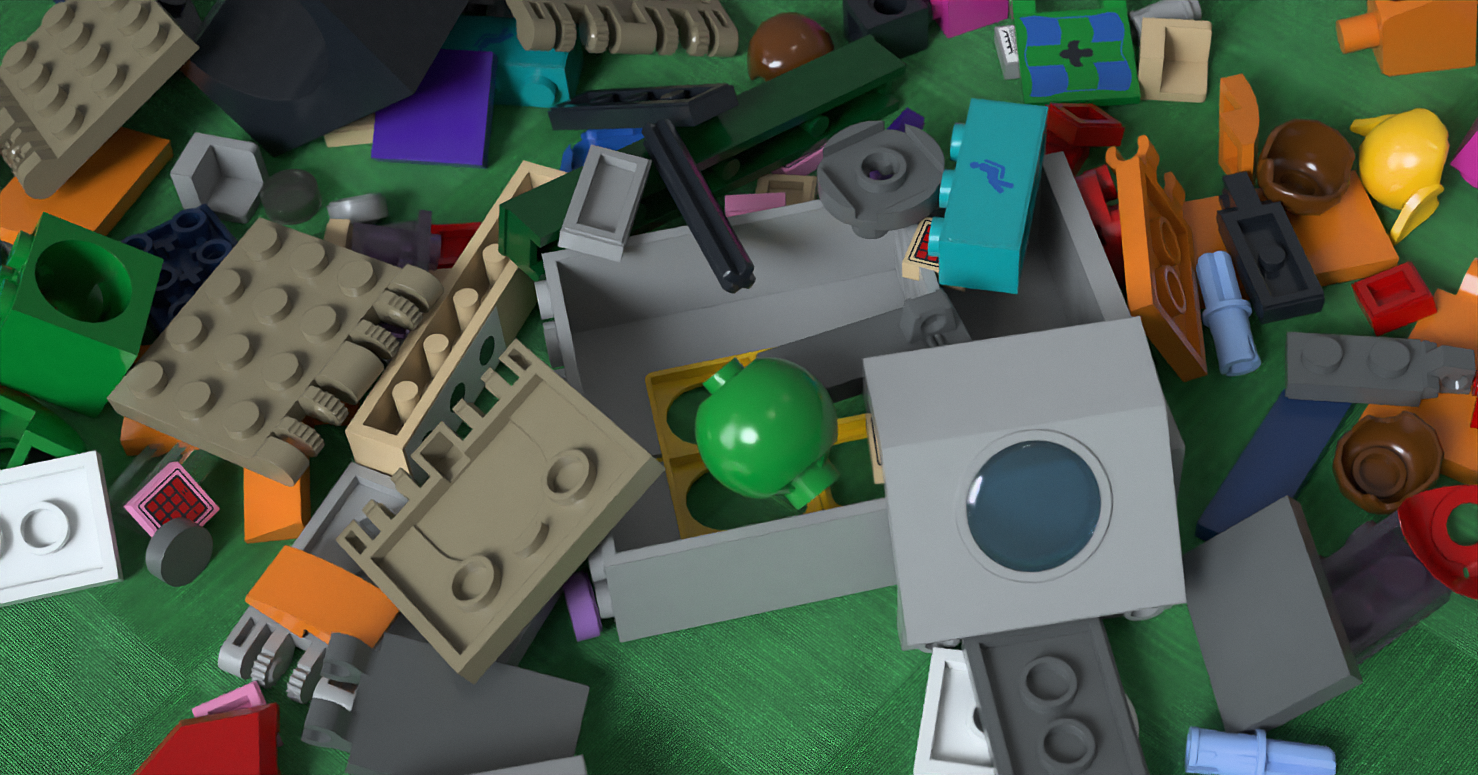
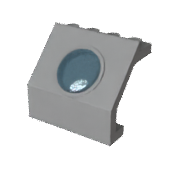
(1026, 482)

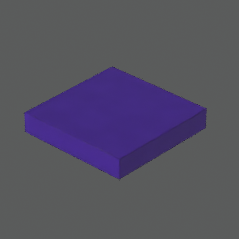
(446, 116)

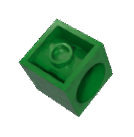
(101, 316)

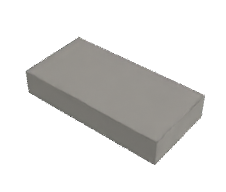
(605, 203)

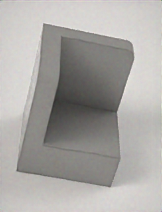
(222, 175)

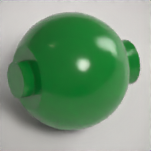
(768, 430)

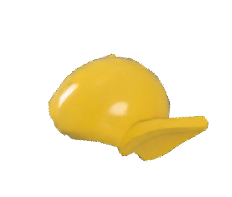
(1403, 164)

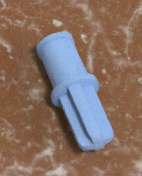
(1227, 314)
(1249, 754)

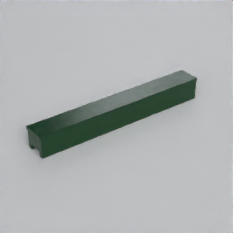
(762, 133)

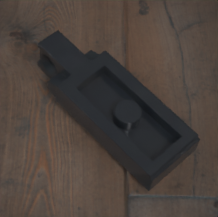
(1266, 253)

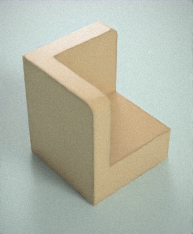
(1174, 59)

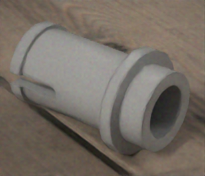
(1163, 9)

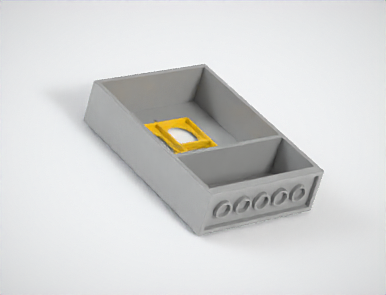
(664, 325)

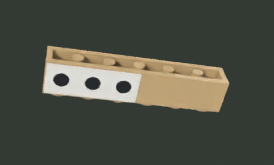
(450, 348)

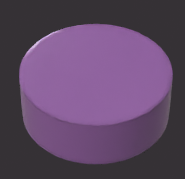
(582, 606)

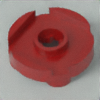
(1097, 191)

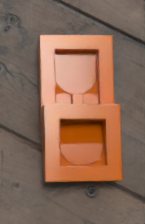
(1238, 127)
(321, 599)

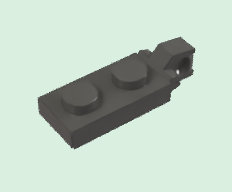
(1373, 369)

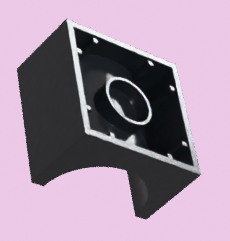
(314, 64)

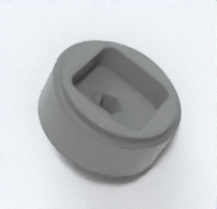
(359, 209)

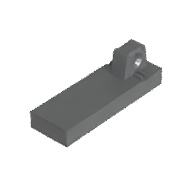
(839, 353)

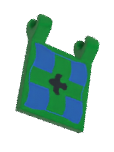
(1075, 55)

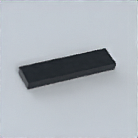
(636, 106)

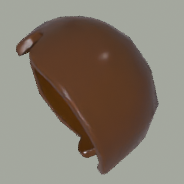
(785, 44)
(1305, 166)
(1387, 461)

